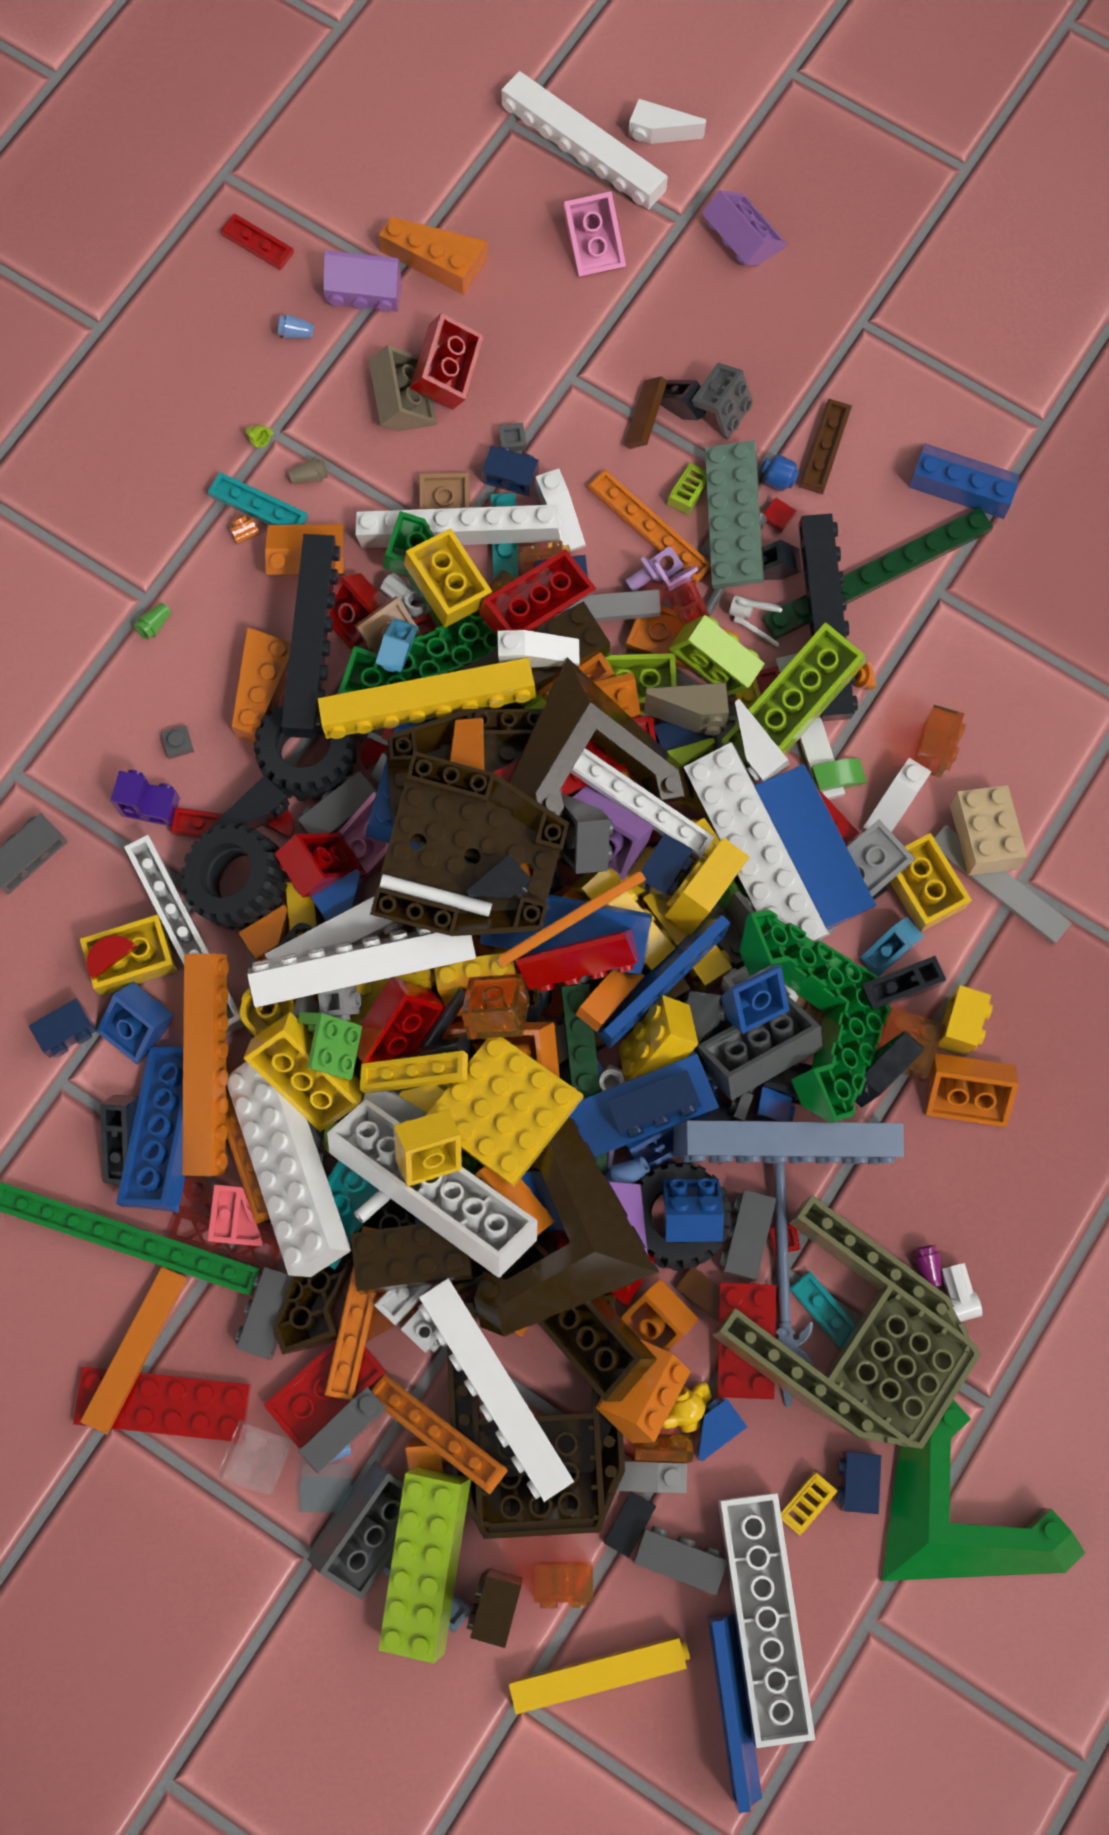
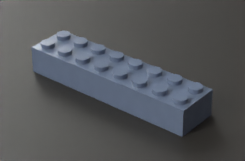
(783, 1140)

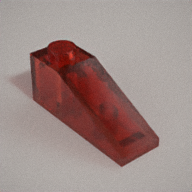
(686, 601)

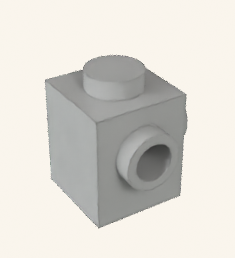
(340, 1002)

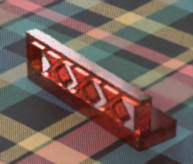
(203, 1219)

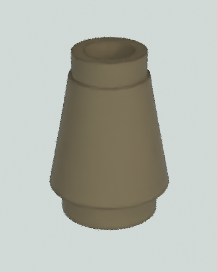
(309, 472)

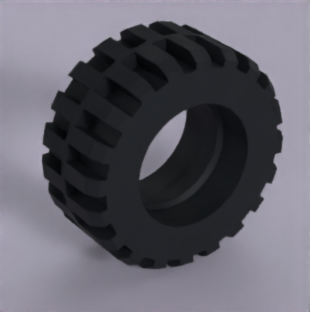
(300, 781)
(209, 860)
(677, 1254)

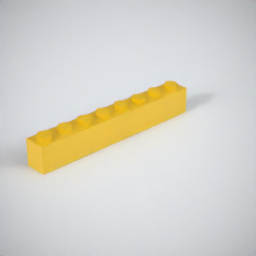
(426, 698)

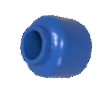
(779, 472)

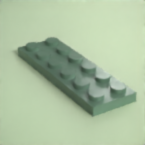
(734, 515)

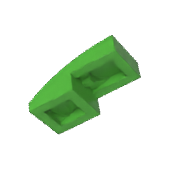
(838, 774)

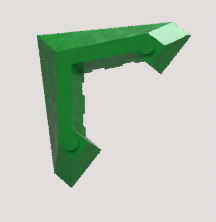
(431, 654)
(833, 986)
(929, 1546)

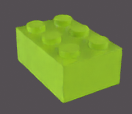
(716, 654)

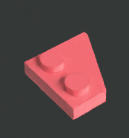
(232, 1218)

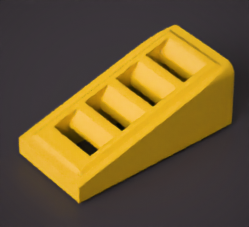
(829, 1491)

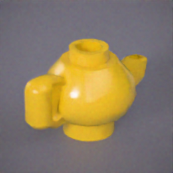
(689, 1408)

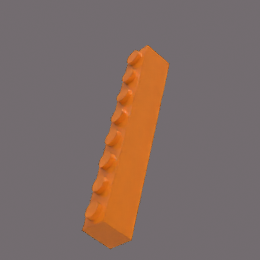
(205, 1064)

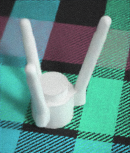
(744, 607)

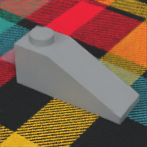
(654, 1477)

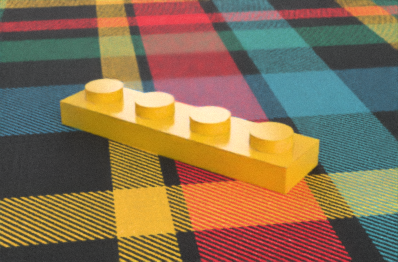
(414, 1072)

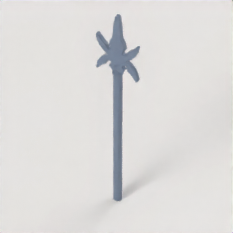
(785, 1332)

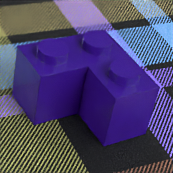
(144, 802)

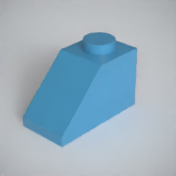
(396, 645)
(892, 946)

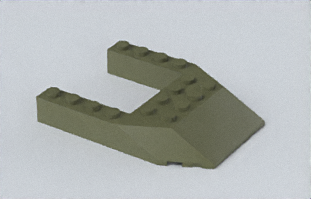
(896, 1363)

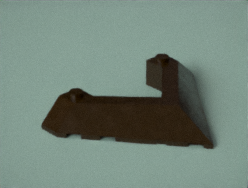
(583, 713)
(601, 1253)
(309, 1301)

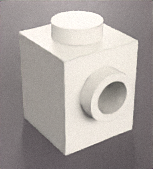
(422, 1332)

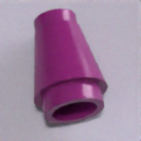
(929, 1264)

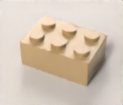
(988, 830)

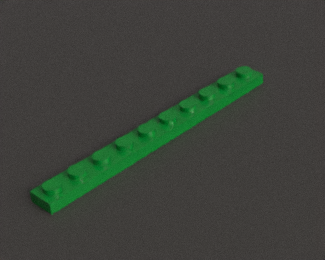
(128, 1239)

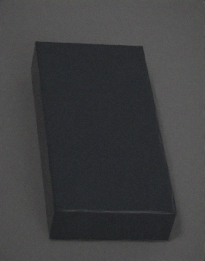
(630, 1524)

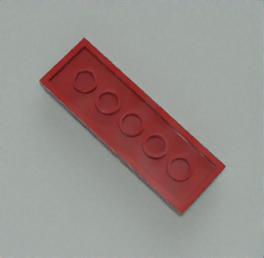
(172, 1405)

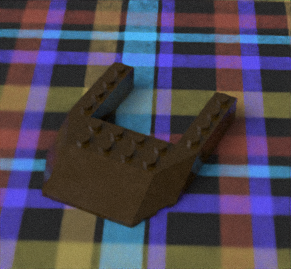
(585, 1444)

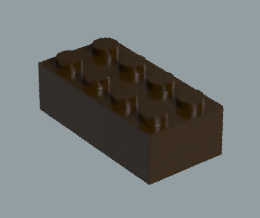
(406, 1259)
(495, 1612)

